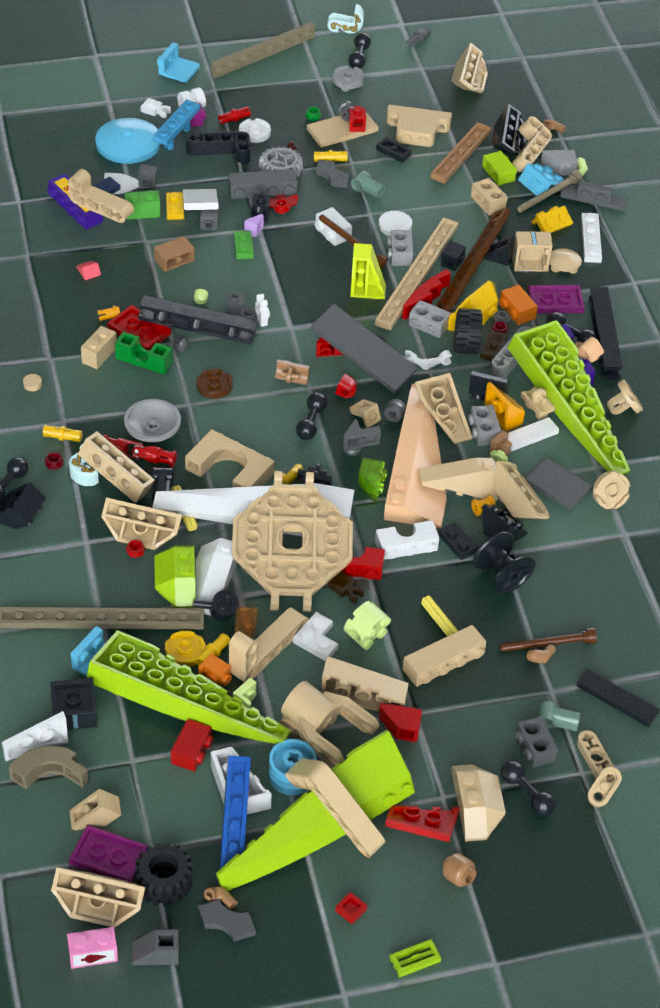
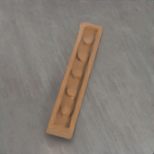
(461, 152)

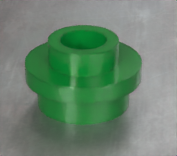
(313, 113)

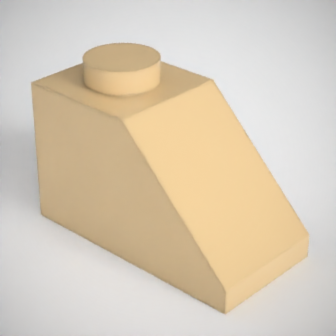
(95, 810)

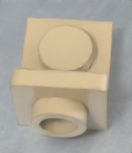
(368, 411)

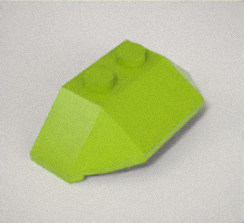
(176, 575)

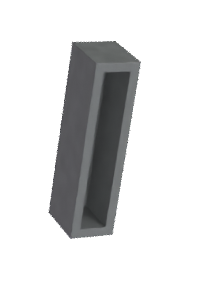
(262, 182)

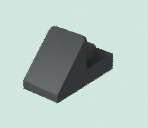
(359, 437)

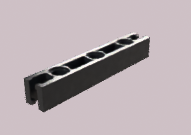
(187, 317)
(605, 329)

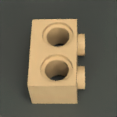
(488, 196)

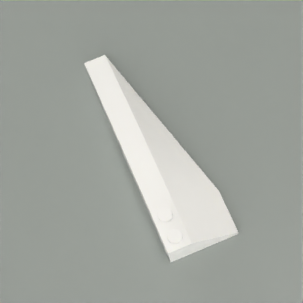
(225, 503)

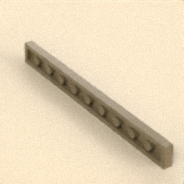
(102, 617)

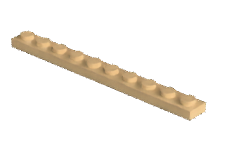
(416, 274)

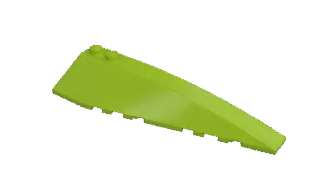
(554, 365)
(154, 680)
(372, 776)

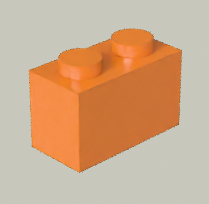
(518, 304)

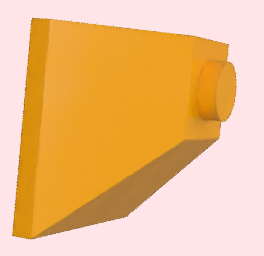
(507, 410)

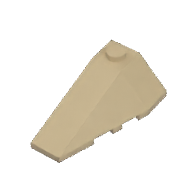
(443, 403)
(467, 477)

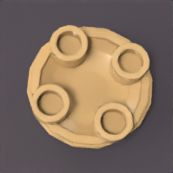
(565, 261)

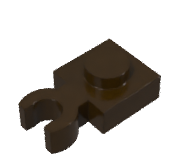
(345, 585)

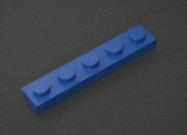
(235, 808)

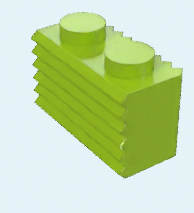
(499, 168)

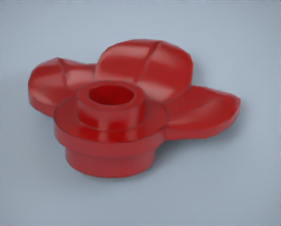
(282, 203)

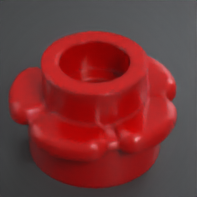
(135, 548)

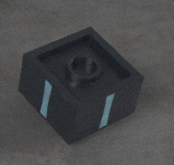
(76, 700)

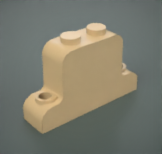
(417, 125)

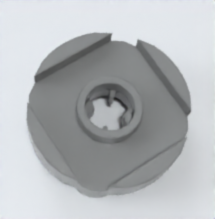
(348, 78)

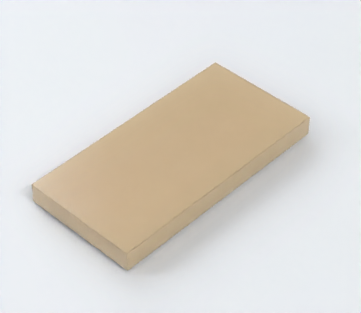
(337, 130)

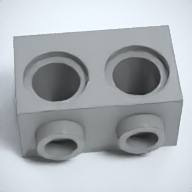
(400, 247)
(429, 319)
(484, 424)

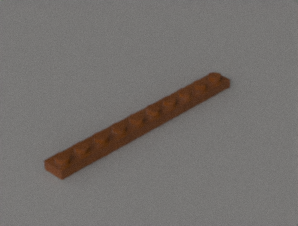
(473, 259)

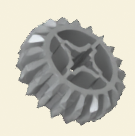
(281, 159)

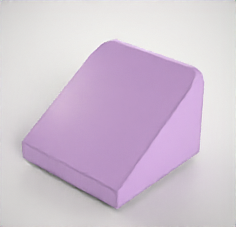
(254, 225)

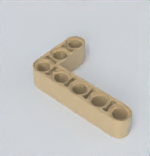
(251, 656)
(319, 777)

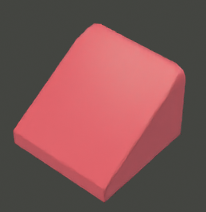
(89, 269)

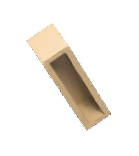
(444, 655)

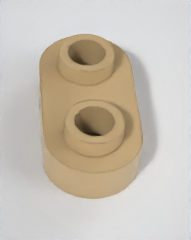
(604, 787)

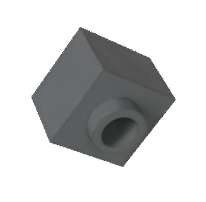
(148, 176)
(209, 219)
(234, 303)

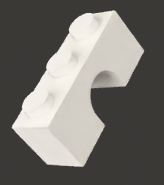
(422, 540)

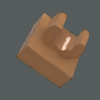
(501, 442)

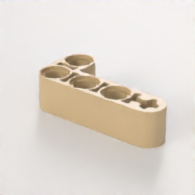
(537, 137)
(96, 199)

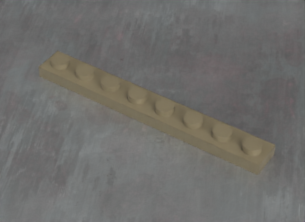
(262, 50)

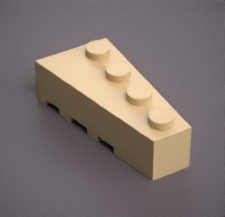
(362, 685)

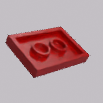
(148, 332)

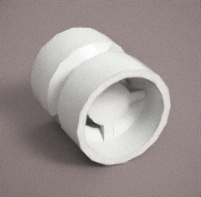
(195, 95)

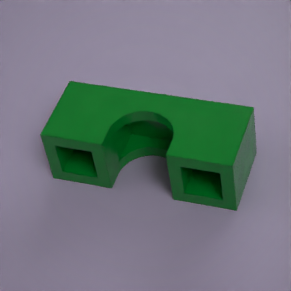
(130, 351)

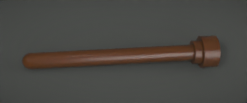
(382, 260)
(587, 636)

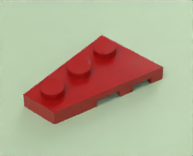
(429, 823)

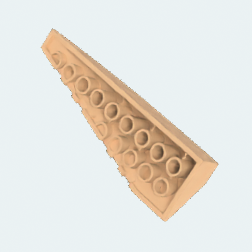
(417, 448)

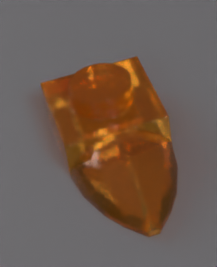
(246, 620)

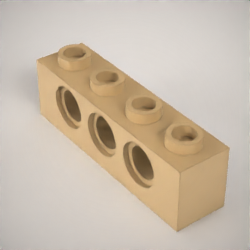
(116, 467)

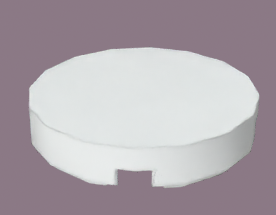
(257, 129)
(394, 221)

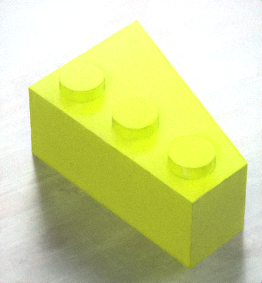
(366, 274)

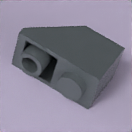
(156, 948)

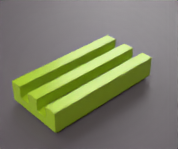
(436, 958)

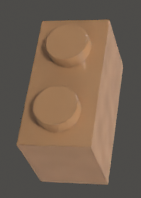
(174, 253)

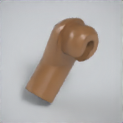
(554, 125)
(541, 656)
(216, 893)

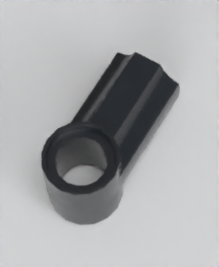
(163, 479)

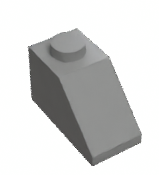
(560, 161)

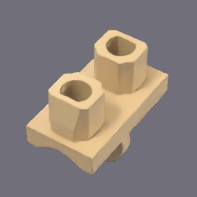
(537, 400)

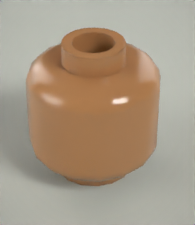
(459, 870)

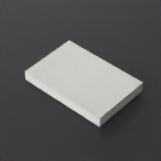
(200, 199)

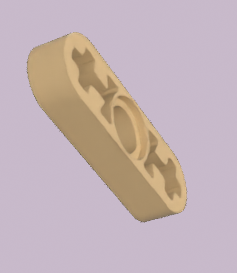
(596, 748)

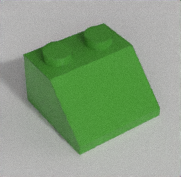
(145, 204)

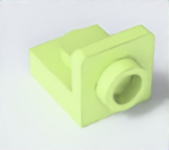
(246, 692)

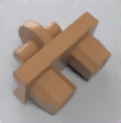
(292, 372)

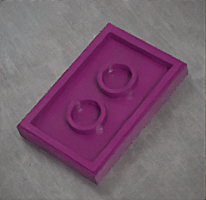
(557, 298)
(106, 854)

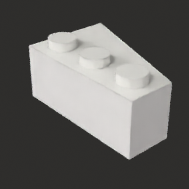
(258, 797)

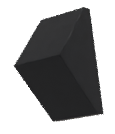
(501, 251)

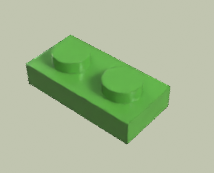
(243, 245)

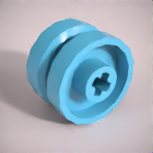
(282, 758)

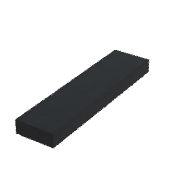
(618, 698)

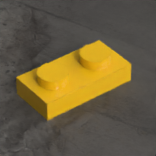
(174, 205)

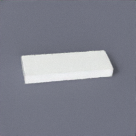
(532, 433)

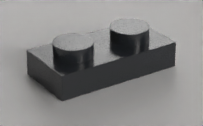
(394, 149)
(457, 541)

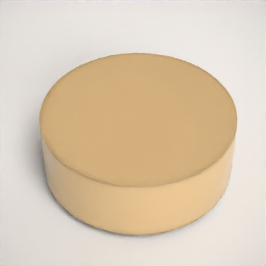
(32, 382)

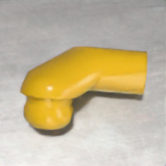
(288, 478)

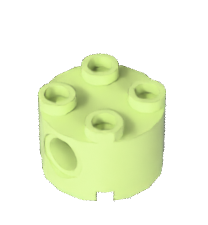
(367, 624)

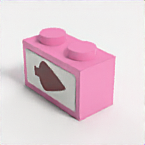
(92, 947)

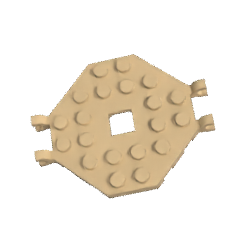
(287, 571)

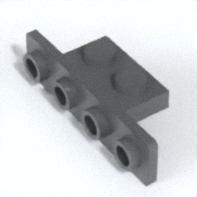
(594, 194)

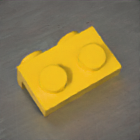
(553, 220)

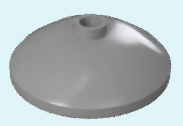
(152, 420)

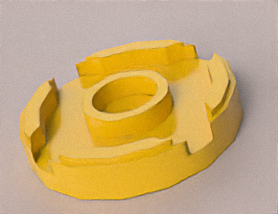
(185, 647)

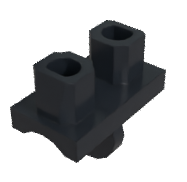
(320, 476)

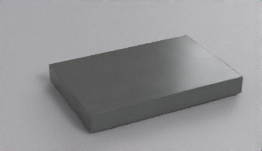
(559, 484)

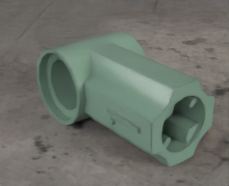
(364, 182)
(558, 717)

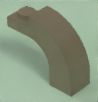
(45, 761)

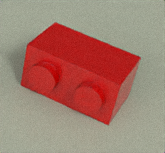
(191, 745)

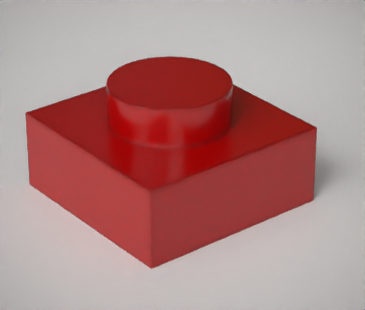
(351, 908)

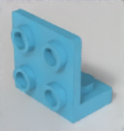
(87, 650)

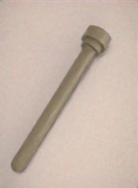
(573, 178)

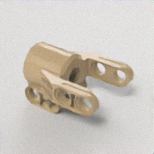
(310, 712)

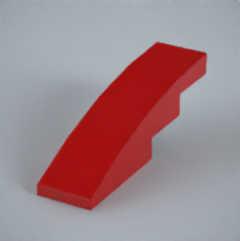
(427, 292)

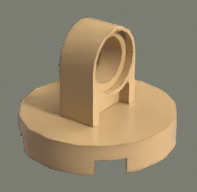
(625, 398)
(611, 490)

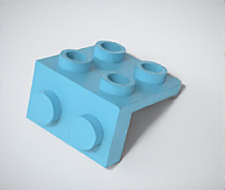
(174, 67)
(539, 178)

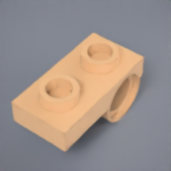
(590, 349)

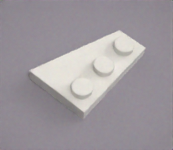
(47, 733)

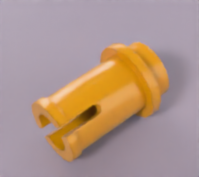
(109, 313)

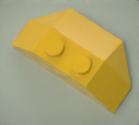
(482, 299)

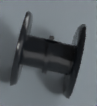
(496, 554)

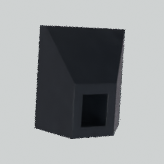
(499, 520)

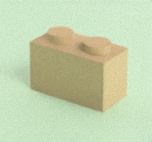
(98, 347)

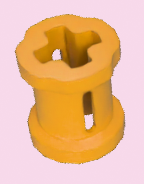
(477, 504)

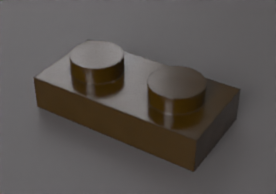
(493, 345)

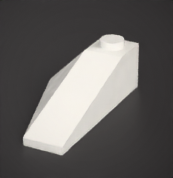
(214, 569)

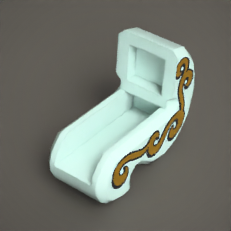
(347, 23)
(82, 472)

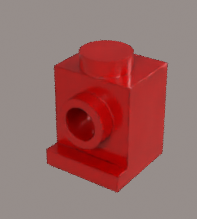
(357, 115)

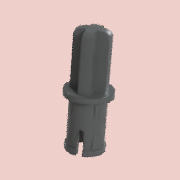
(419, 36)

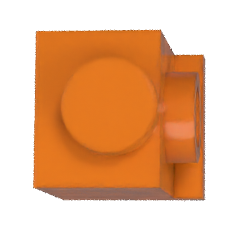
(216, 670)

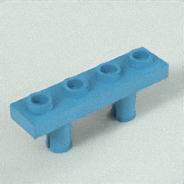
(178, 121)

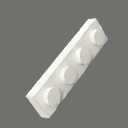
(591, 237)

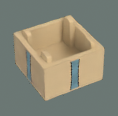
(532, 251)

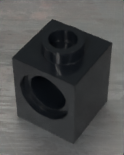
(260, 205)
(453, 255)

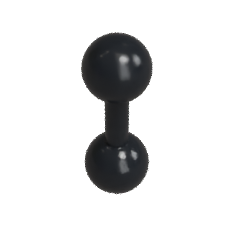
(362, 42)
(581, 336)
(306, 428)
(16, 468)
(542, 802)

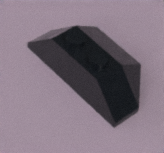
(506, 132)

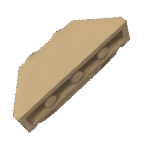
(470, 70)
(517, 493)
(140, 523)
(479, 801)
(96, 897)

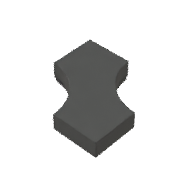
(329, 171)
(235, 924)

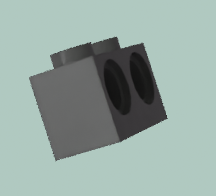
(535, 736)

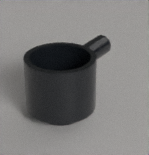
(221, 606)

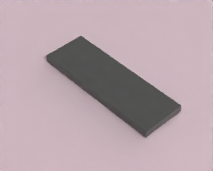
(364, 348)

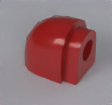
(346, 387)

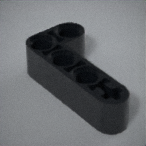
(220, 143)

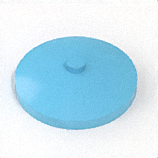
(127, 140)

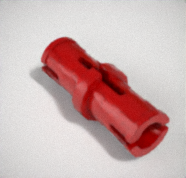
(234, 115)

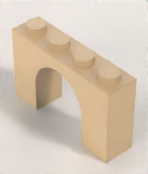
(217, 447)

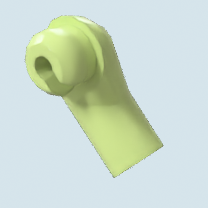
(581, 164)

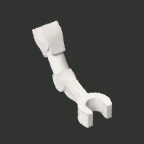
(427, 363)

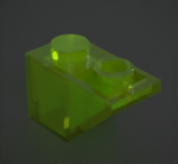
(371, 476)

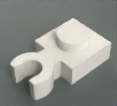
(155, 107)
(262, 310)

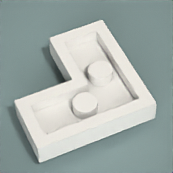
(313, 638)

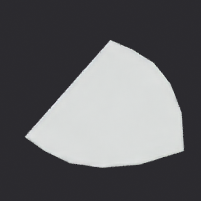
(127, 182)

